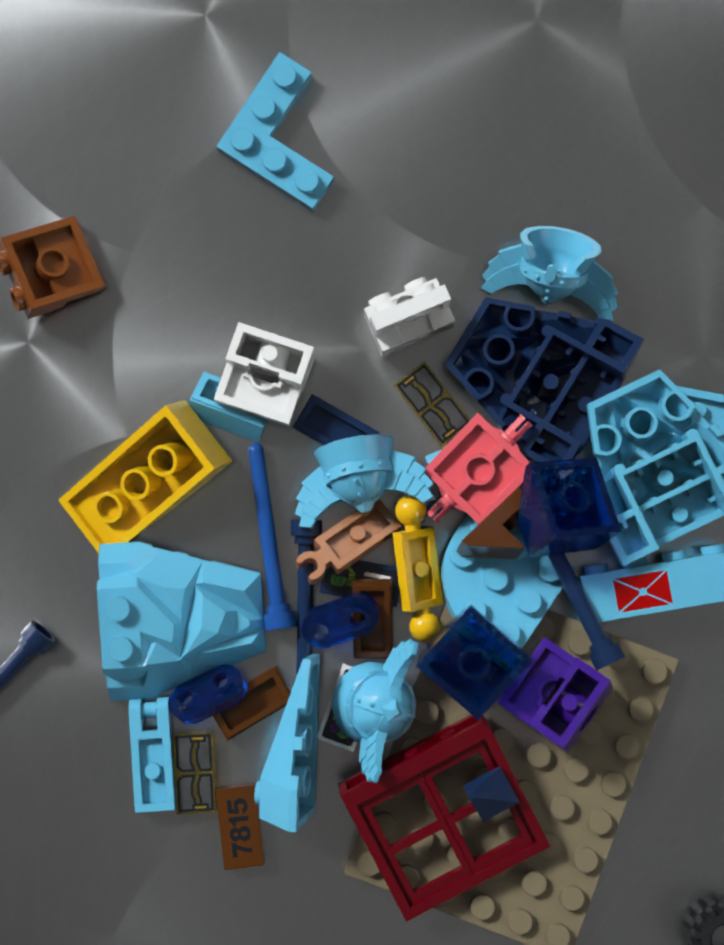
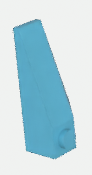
(290, 773)

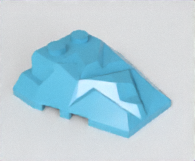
(657, 463)
(172, 617)

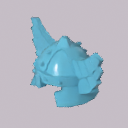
(555, 265)
(359, 474)
(376, 705)

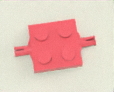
(478, 468)

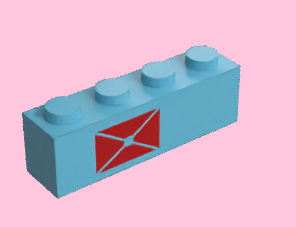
(655, 586)

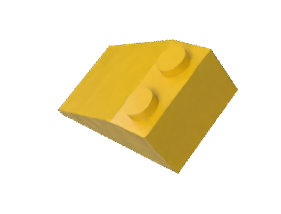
(146, 477)

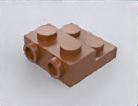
(49, 267)

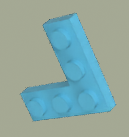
(251, 133)

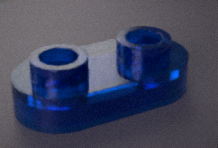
(339, 622)
(206, 695)

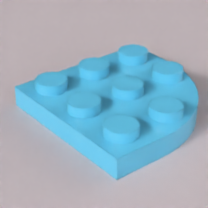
(506, 591)

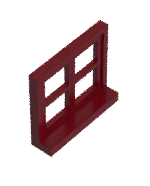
(418, 765)

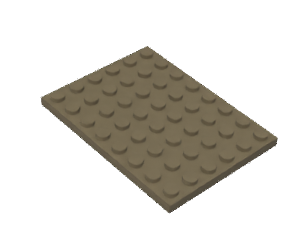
(571, 794)

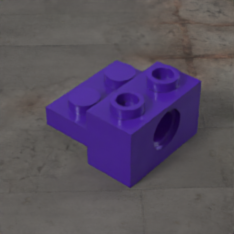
(572, 704)

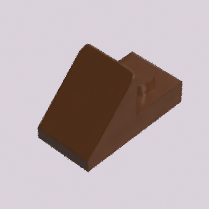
(493, 534)

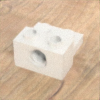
(421, 300)
(264, 374)

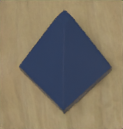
(491, 794)

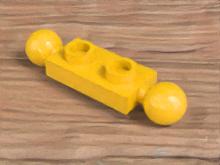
(417, 568)

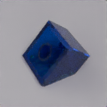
(565, 507)
(473, 661)

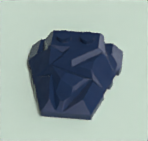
(541, 368)

